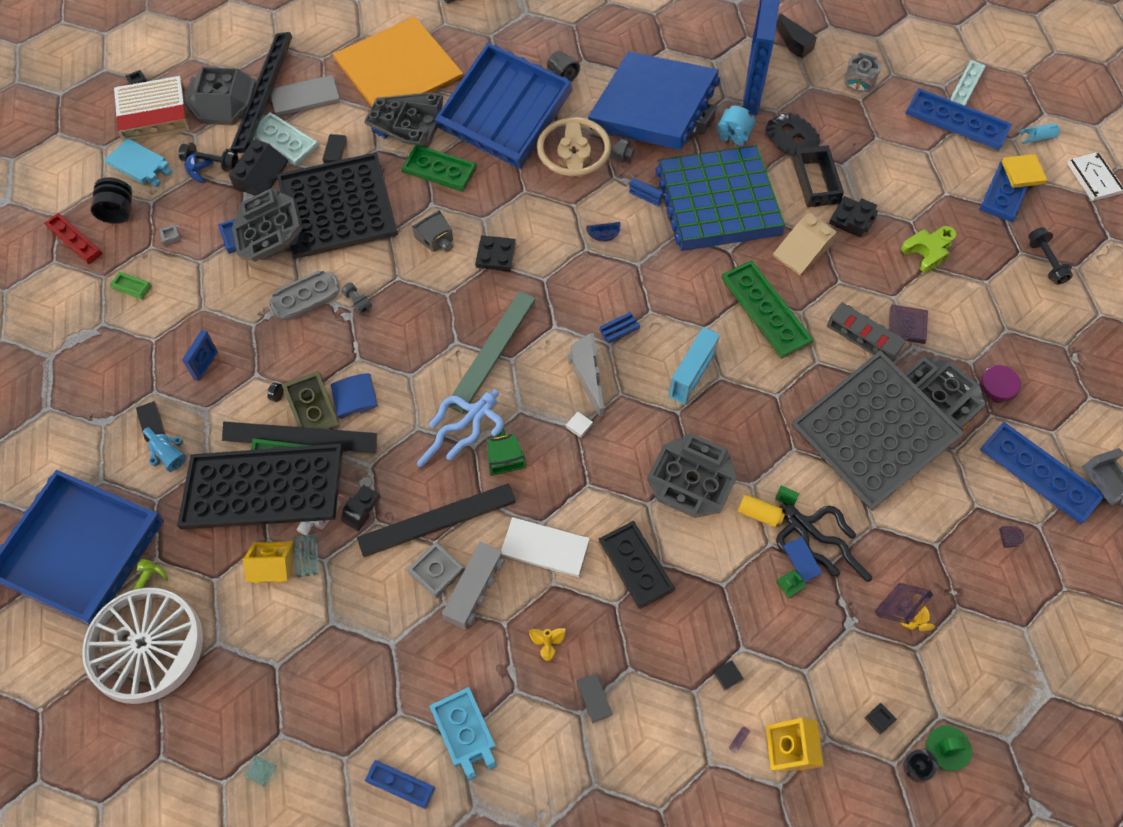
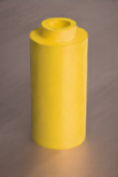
(761, 511)

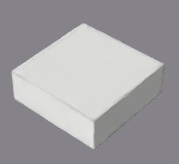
(579, 424)

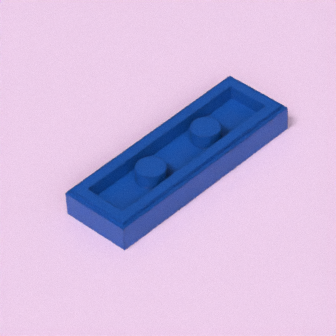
(400, 784)

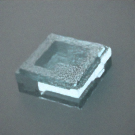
(260, 771)

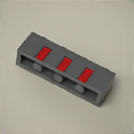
(865, 332)

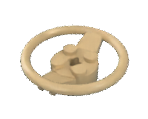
(573, 149)

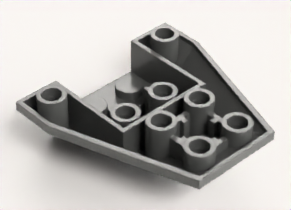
(406, 117)

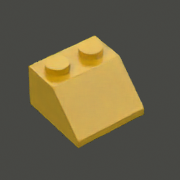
(269, 562)
(794, 745)

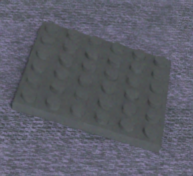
(877, 430)

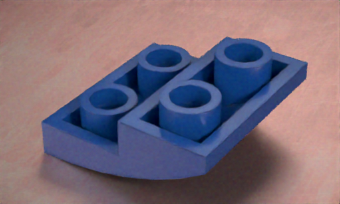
(354, 395)

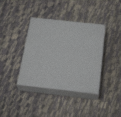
(435, 569)

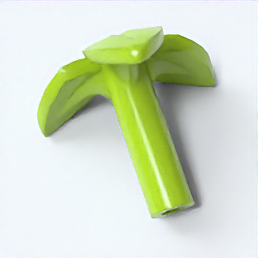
(148, 568)

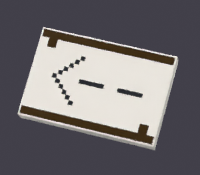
(1095, 176)

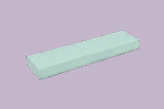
(967, 82)

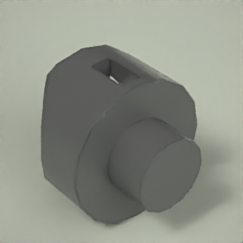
(623, 149)

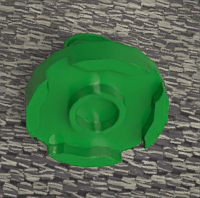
(949, 747)

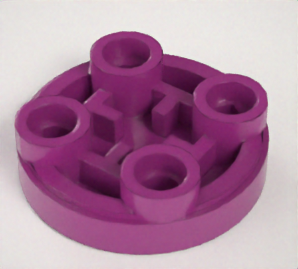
(1000, 383)

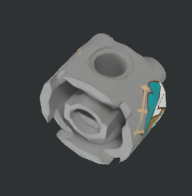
(862, 72)

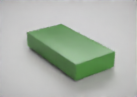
(130, 285)

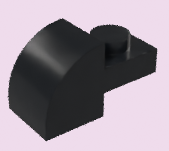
(357, 508)

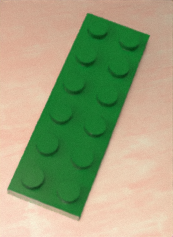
(767, 309)

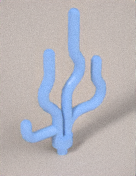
(476, 411)

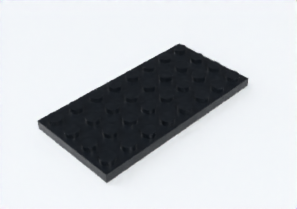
(261, 487)

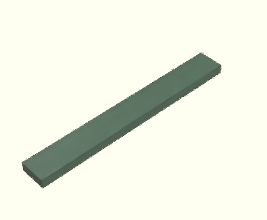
(492, 349)

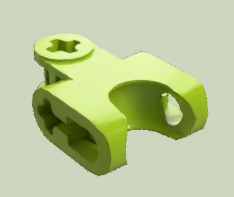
(931, 246)

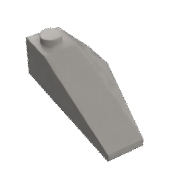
(584, 364)

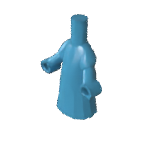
(168, 454)

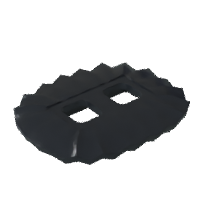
(784, 140)

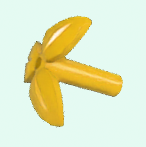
(920, 621)
(547, 638)

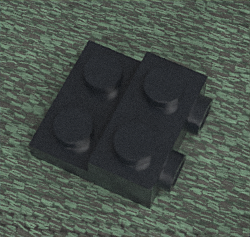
(854, 216)

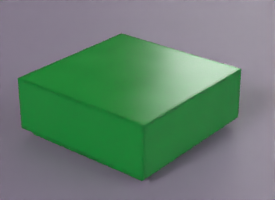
(786, 495)

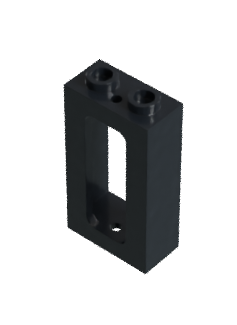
(822, 156)

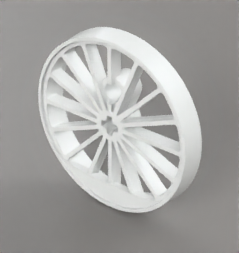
(133, 649)

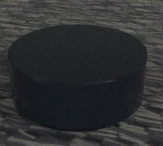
(275, 392)

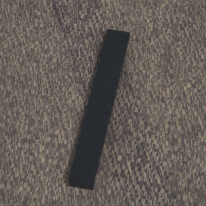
(299, 435)
(435, 520)

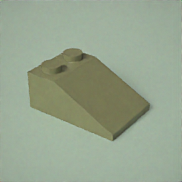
(310, 402)

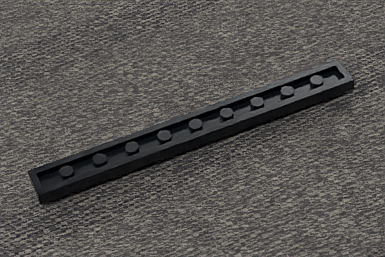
(261, 93)

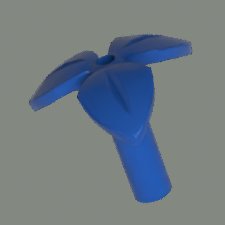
(192, 168)

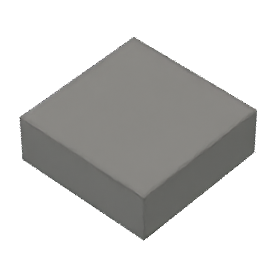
(170, 235)

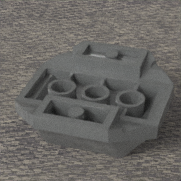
(219, 95)
(266, 225)
(957, 393)
(698, 460)

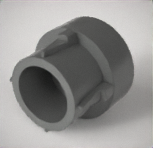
(563, 65)

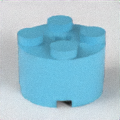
(735, 125)

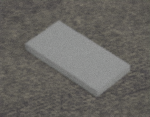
(304, 95)

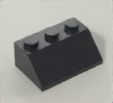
(257, 168)

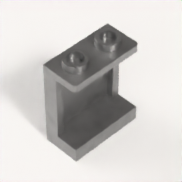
(1107, 475)

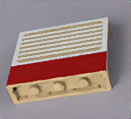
(150, 109)

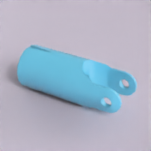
(1041, 132)

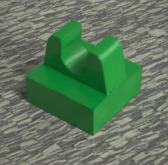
(791, 583)

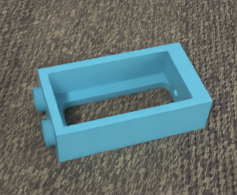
(693, 365)

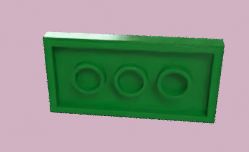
(439, 168)

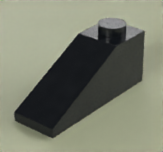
(796, 37)

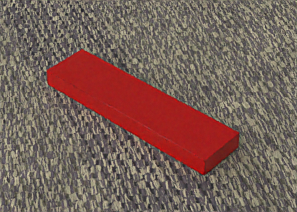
(73, 238)

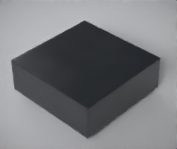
(136, 77)
(728, 675)
(880, 718)

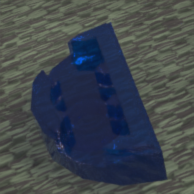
(605, 231)

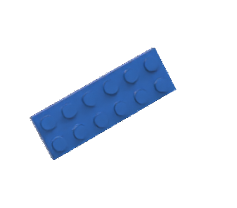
(959, 119)
(1042, 472)

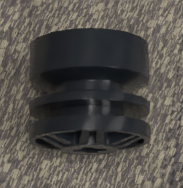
(111, 200)

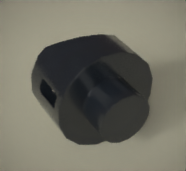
(920, 765)

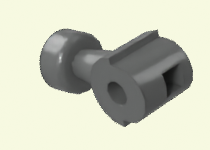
(360, 302)

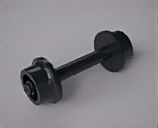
(228, 159)
(1060, 273)

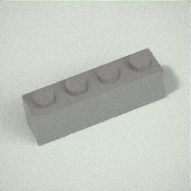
(473, 585)

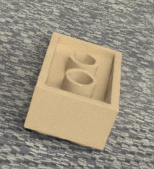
(805, 244)

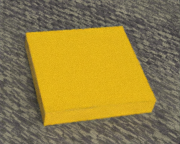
(1024, 170)

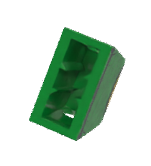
(505, 454)

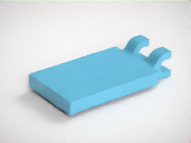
(138, 162)
(464, 731)

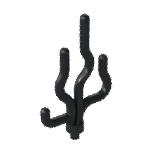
(803, 523)

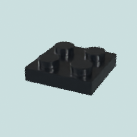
(495, 253)

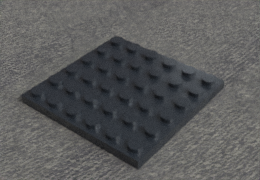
(339, 204)

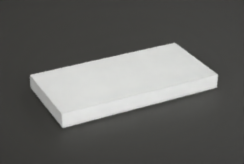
(545, 547)

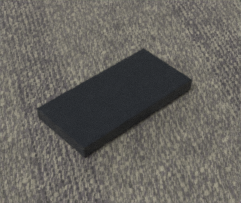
(636, 564)

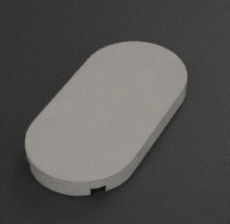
(304, 295)

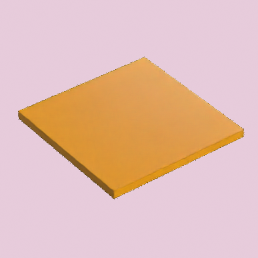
(398, 62)

